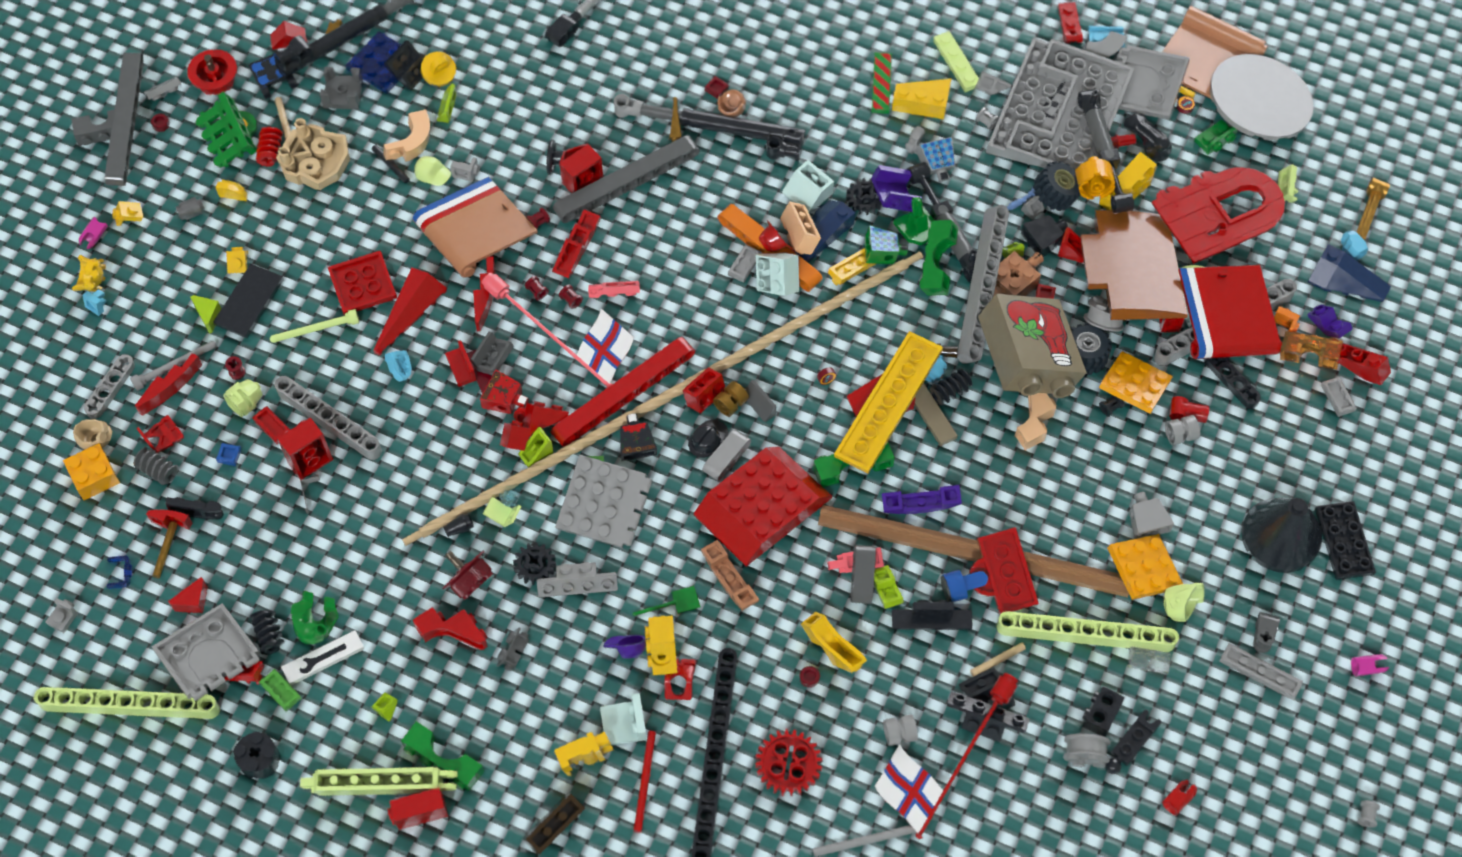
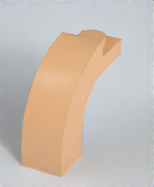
(415, 143)

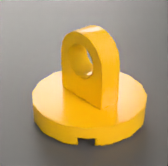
(438, 69)

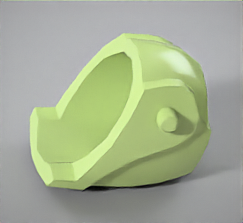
(1182, 600)

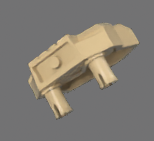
(304, 151)

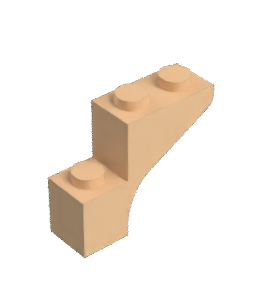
(1034, 430)

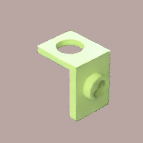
(501, 513)

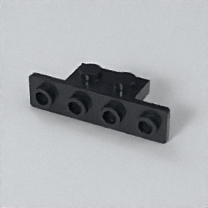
(932, 616)
(976, 712)

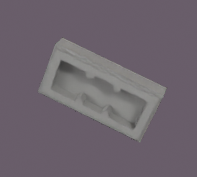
(744, 263)
(1338, 396)

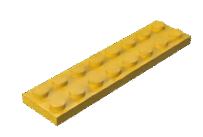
(888, 402)

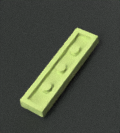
(956, 61)

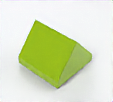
(1017, 247)

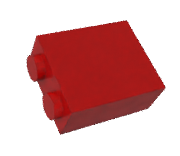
(417, 809)

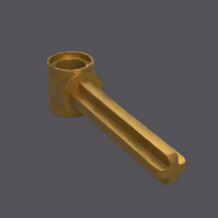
(1376, 191)

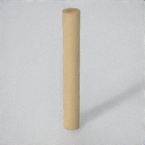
(283, 118)
(998, 659)

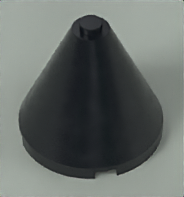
(1282, 534)

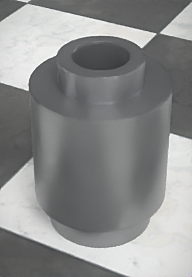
(190, 208)

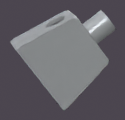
(1149, 517)

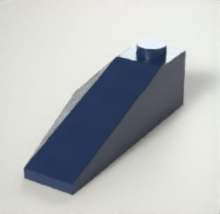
(831, 222)
(1344, 274)

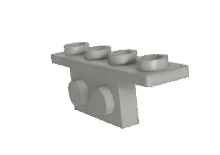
(577, 580)

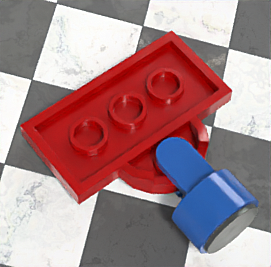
(998, 573)

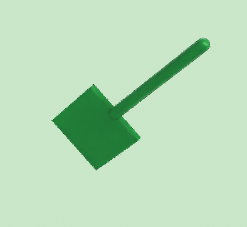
(684, 601)

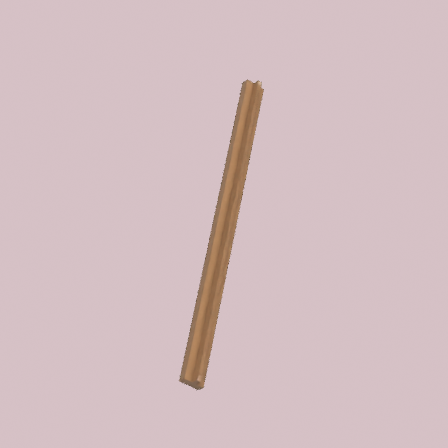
(967, 549)

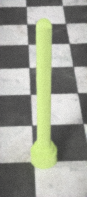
(350, 318)

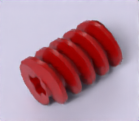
(268, 146)

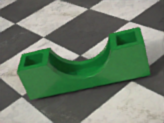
(941, 236)
(829, 468)
(420, 742)

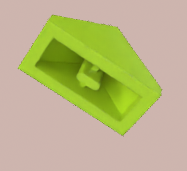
(207, 310)
(537, 448)

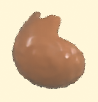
(732, 103)

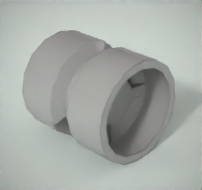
(1184, 429)
(900, 730)

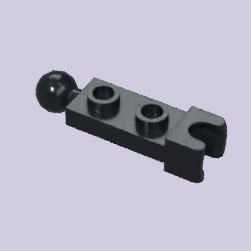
(1131, 743)

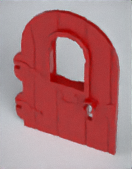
(1196, 211)

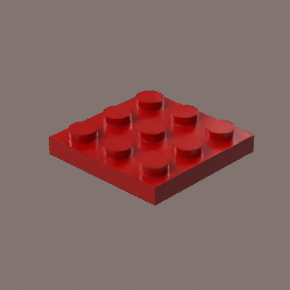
(362, 282)

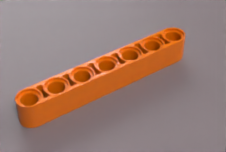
(749, 231)

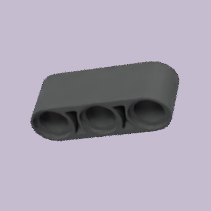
(863, 574)

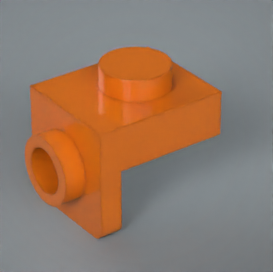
(1287, 319)

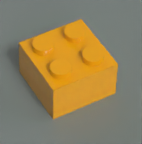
(91, 471)

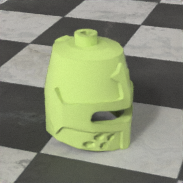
(243, 397)

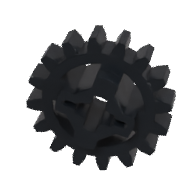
(864, 195)
(538, 556)

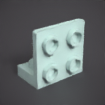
(624, 721)

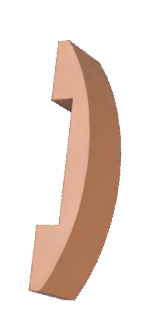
(728, 576)

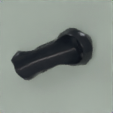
(1155, 142)

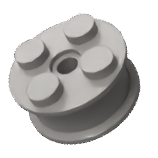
(1099, 315)
(1087, 750)

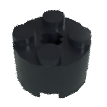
(249, 747)

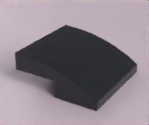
(406, 65)
(981, 686)

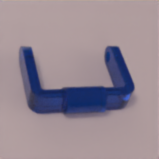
(127, 572)

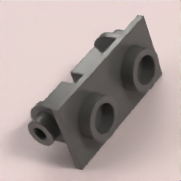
(508, 655)

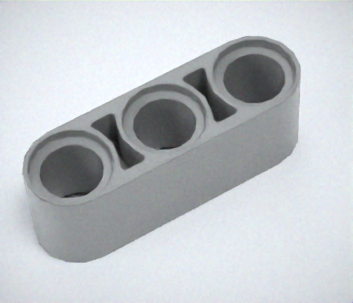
(726, 455)

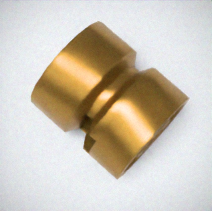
(729, 400)

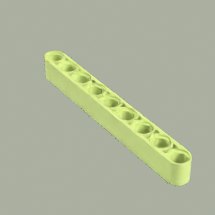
(1095, 627)
(118, 698)

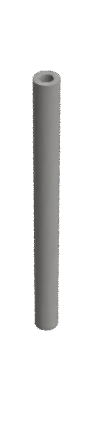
(863, 840)

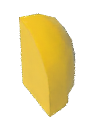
(231, 190)

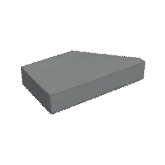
(990, 84)

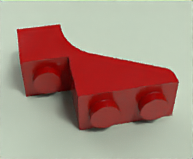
(536, 415)
(460, 626)

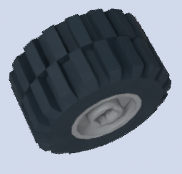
(1093, 347)

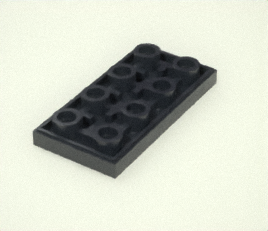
(248, 300)
(1345, 540)

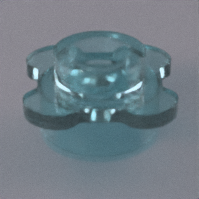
(508, 498)

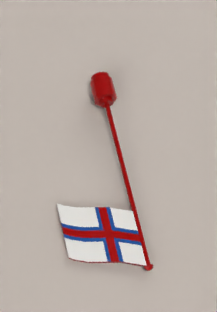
(912, 788)

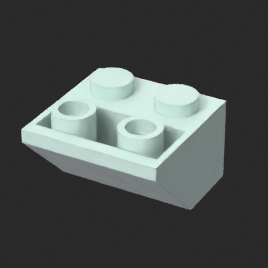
(809, 186)
(777, 273)

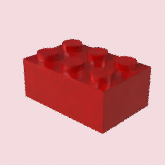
(305, 448)

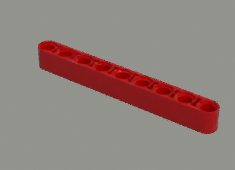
(622, 391)

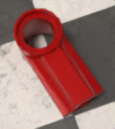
(1181, 407)

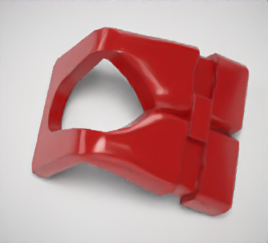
(167, 434)
(685, 669)

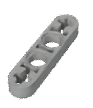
(113, 388)

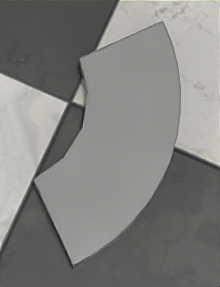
(1107, 46)

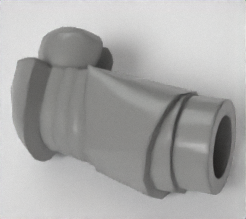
(914, 139)

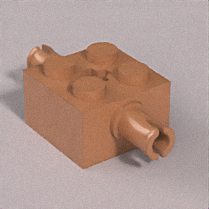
(1017, 275)

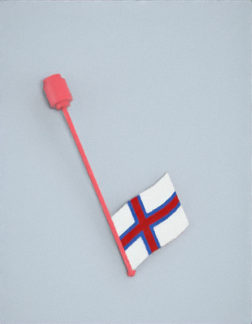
(602, 346)

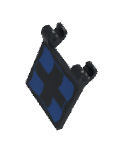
(266, 74)

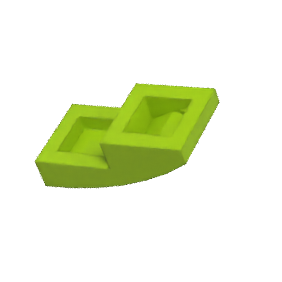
(886, 587)

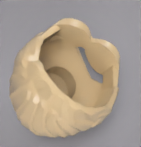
(92, 432)

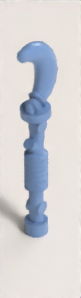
(1018, 202)

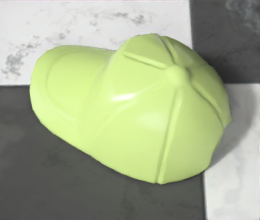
(431, 171)

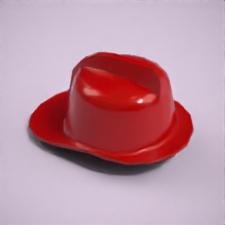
(772, 240)

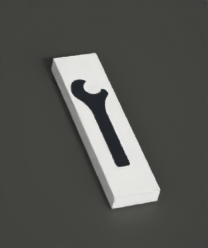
(322, 658)

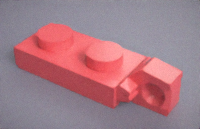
(612, 289)
(845, 561)

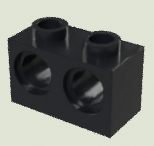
(1105, 712)

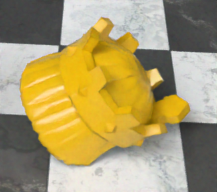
(90, 274)

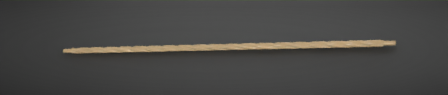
(663, 398)

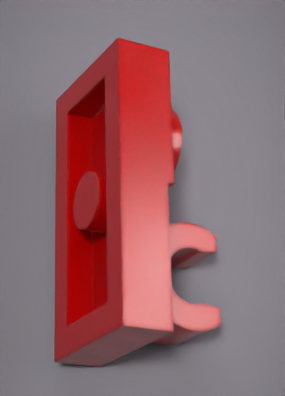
(249, 674)

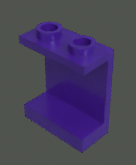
(891, 187)

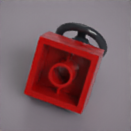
(577, 165)

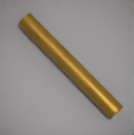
(164, 550)

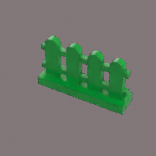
(238, 131)

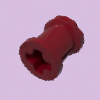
(539, 218)
(536, 288)
(573, 302)
(232, 367)

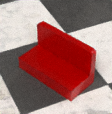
(461, 365)

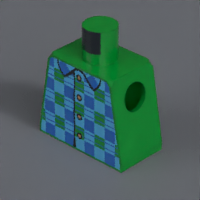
(882, 246)

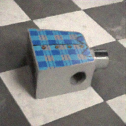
(938, 157)

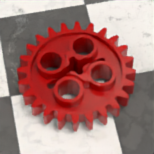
(770, 759)

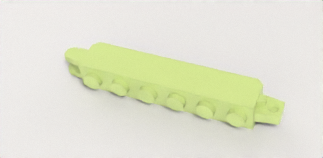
(377, 781)

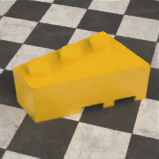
(1133, 178)

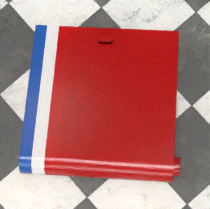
(1229, 312)

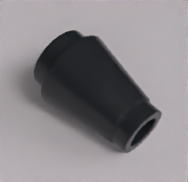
(459, 525)

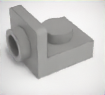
(464, 171)
(62, 615)

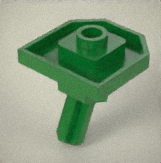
(915, 224)

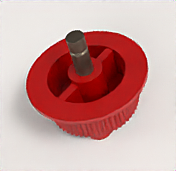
(212, 71)

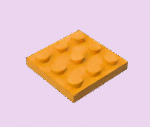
(1136, 382)
(1144, 566)

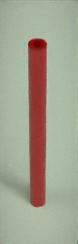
(644, 782)

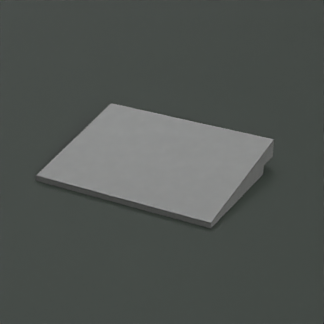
(1026, 132)

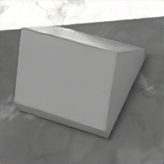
(1033, 207)

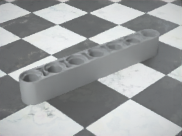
(332, 424)

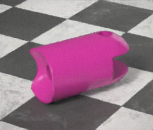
(92, 232)
(1366, 665)

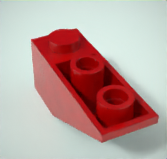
(1365, 364)

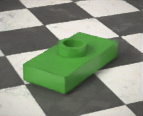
(280, 690)

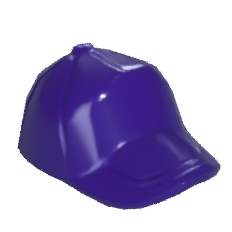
(627, 646)

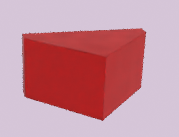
(285, 33)
(1071, 246)
(191, 598)

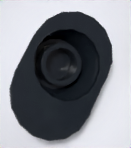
(707, 438)

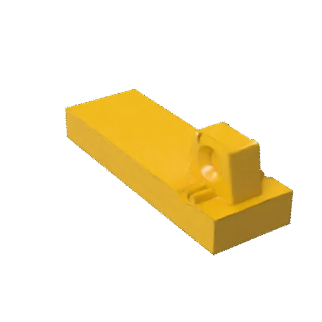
(849, 267)

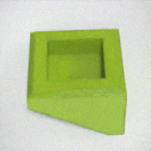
(385, 706)

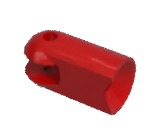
(1177, 799)

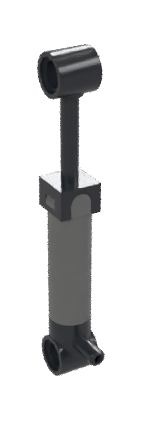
(1104, 147)
(943, 211)

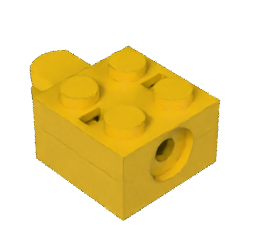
(661, 645)

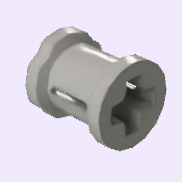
(987, 118)
(1368, 813)

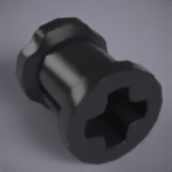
(1111, 405)

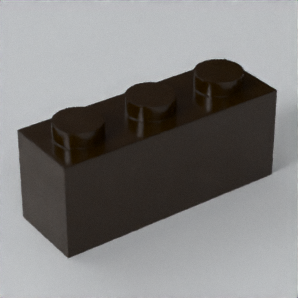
(553, 823)

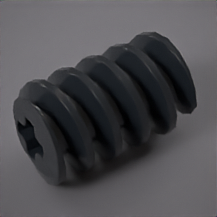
(950, 386)
(266, 631)

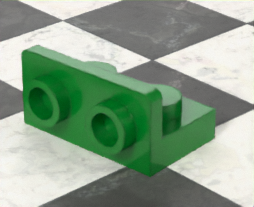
(1215, 137)

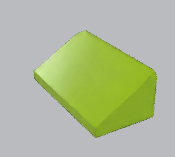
(447, 104)

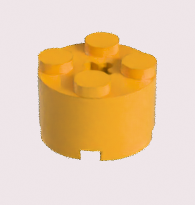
(1095, 178)

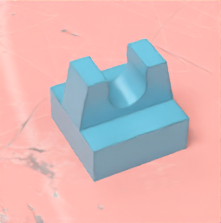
(94, 301)

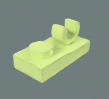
(1286, 182)

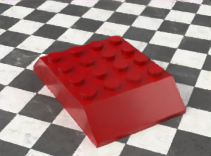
(760, 503)

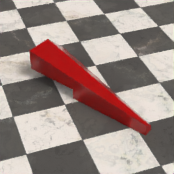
(414, 298)

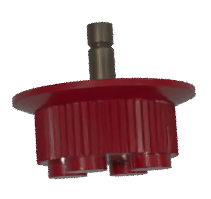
(468, 576)

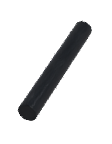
(390, 164)

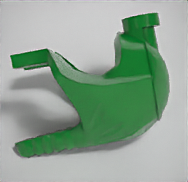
(305, 627)

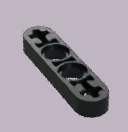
(1235, 376)

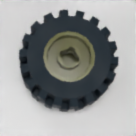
(1057, 186)

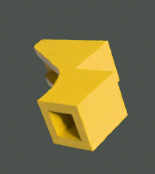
(838, 649)

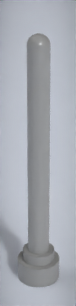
(140, 381)

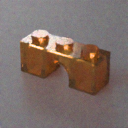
(1297, 344)

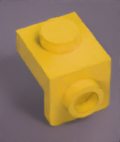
(127, 211)
(236, 260)

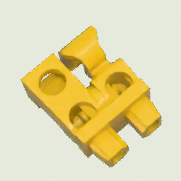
(584, 749)

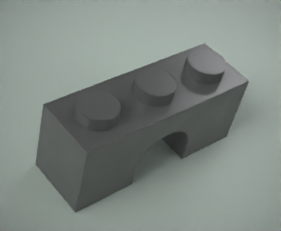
(87, 132)

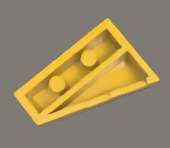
(922, 98)

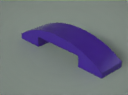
(921, 502)

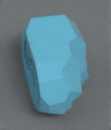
(1353, 245)
(399, 364)

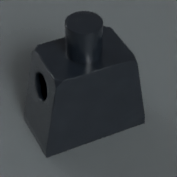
(1044, 234)

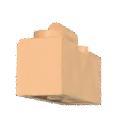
(800, 227)

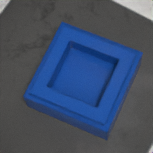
(228, 454)

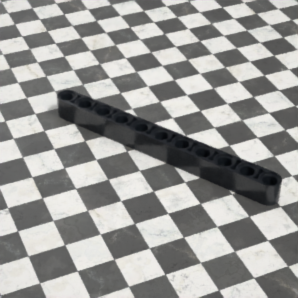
(718, 747)

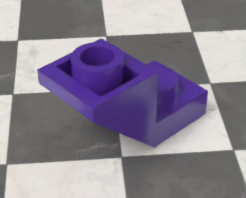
(1326, 320)

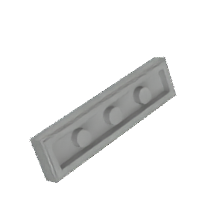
(1261, 671)

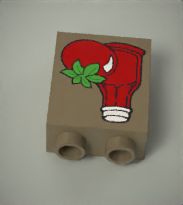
(1032, 345)

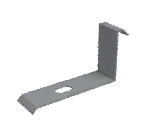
(306, 481)

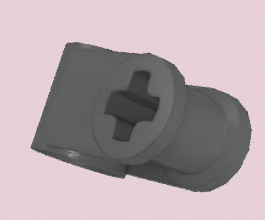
(1266, 630)

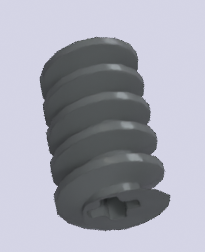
(155, 466)

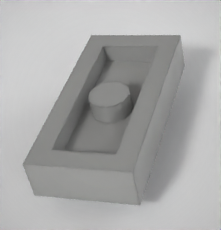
(156, 92)

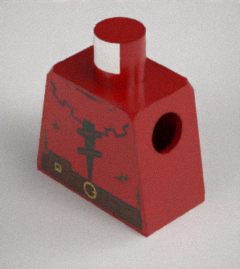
(503, 394)

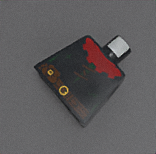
(636, 439)

